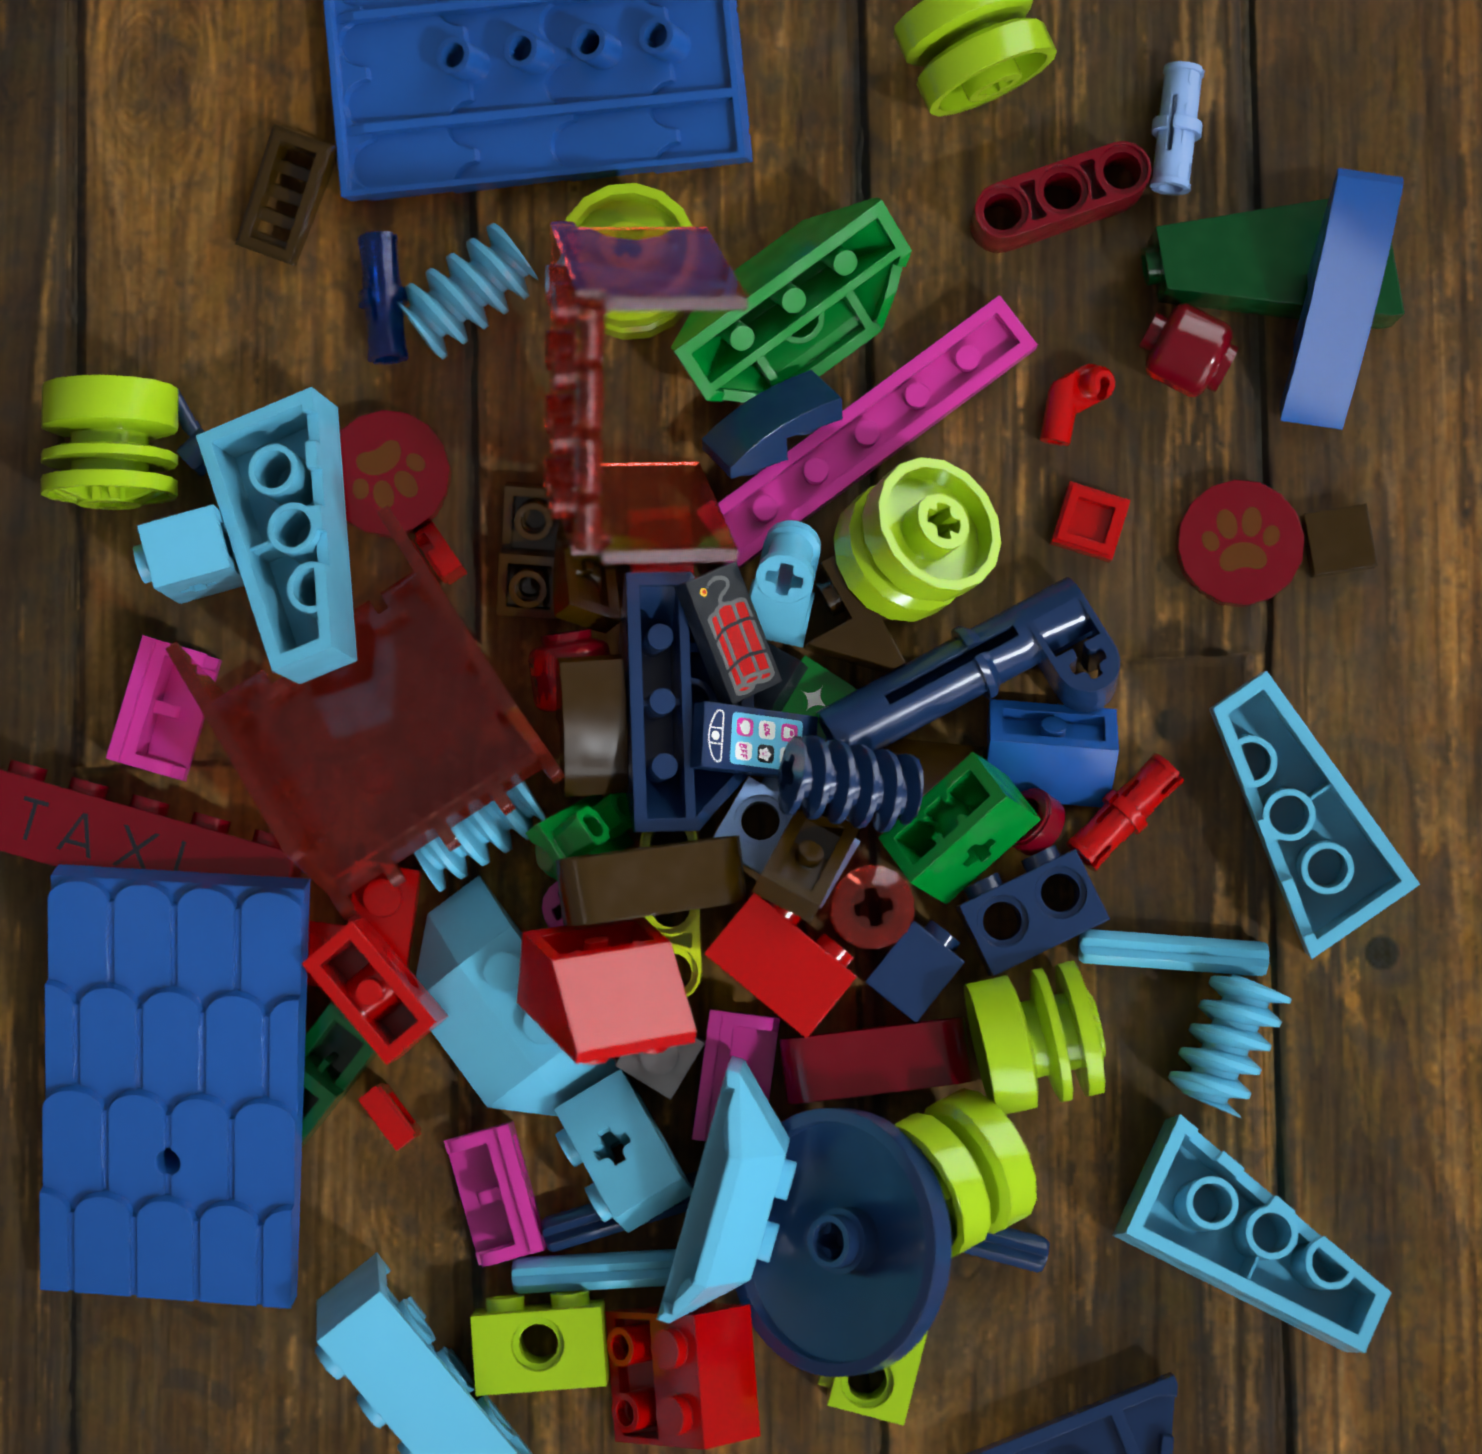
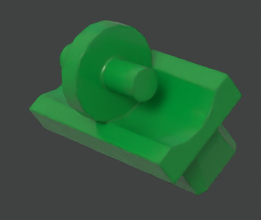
(582, 829)

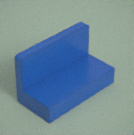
(1054, 749)

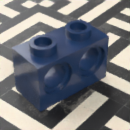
(1037, 925)

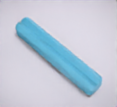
(1173, 952)
(591, 1271)

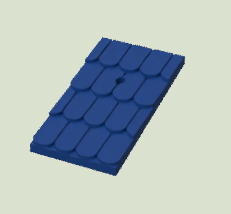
(531, 91)
(174, 1085)

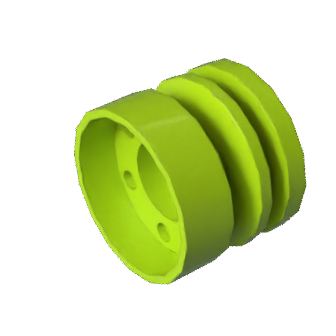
(110, 434)
(1035, 1037)

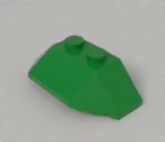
(808, 304)

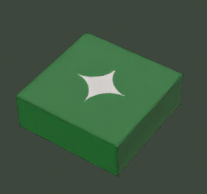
(815, 691)

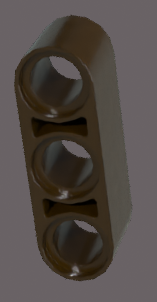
(651, 880)

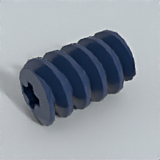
(849, 783)

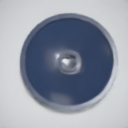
(855, 1247)

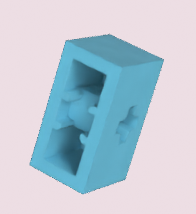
(187, 555)
(650, 1175)

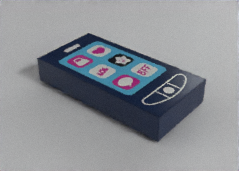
(744, 738)

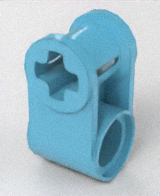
(786, 581)

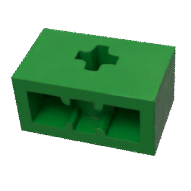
(960, 828)

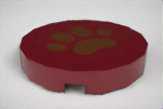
(396, 464)
(1239, 543)

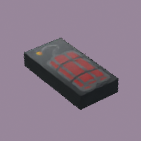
(728, 633)

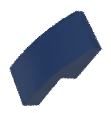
(759, 428)

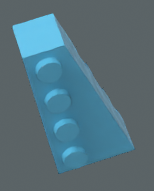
(287, 525)
(1313, 827)
(1229, 1231)
(399, 1372)

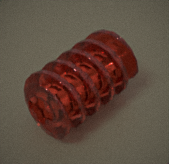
(884, 885)

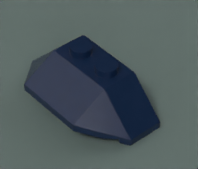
(662, 686)

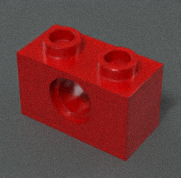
(375, 990)

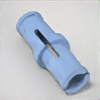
(1177, 128)

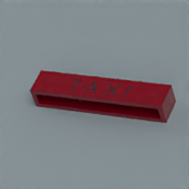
(88, 830)

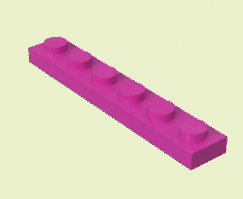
(877, 426)

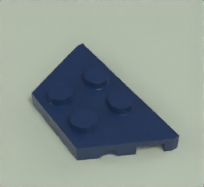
(1123, 1423)

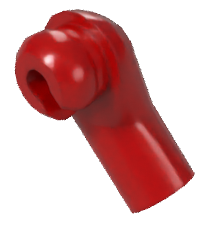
(1070, 396)

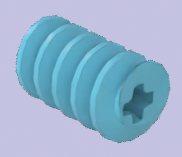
(467, 290)
(476, 832)
(1227, 1041)

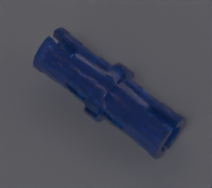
(380, 296)

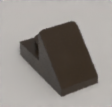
(863, 636)
(805, 863)

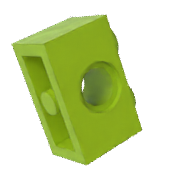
(507, 1366)

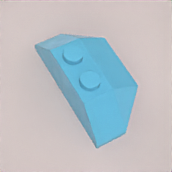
(473, 973)
(730, 1198)

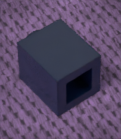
(916, 969)

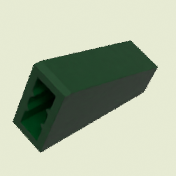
(1249, 263)

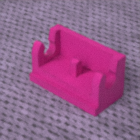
(159, 714)
(740, 1036)
(496, 1194)

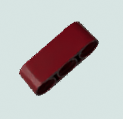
(1080, 175)
(875, 1060)

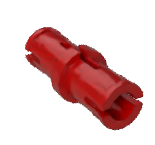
(1125, 811)

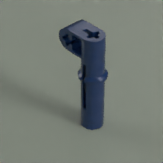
(981, 661)

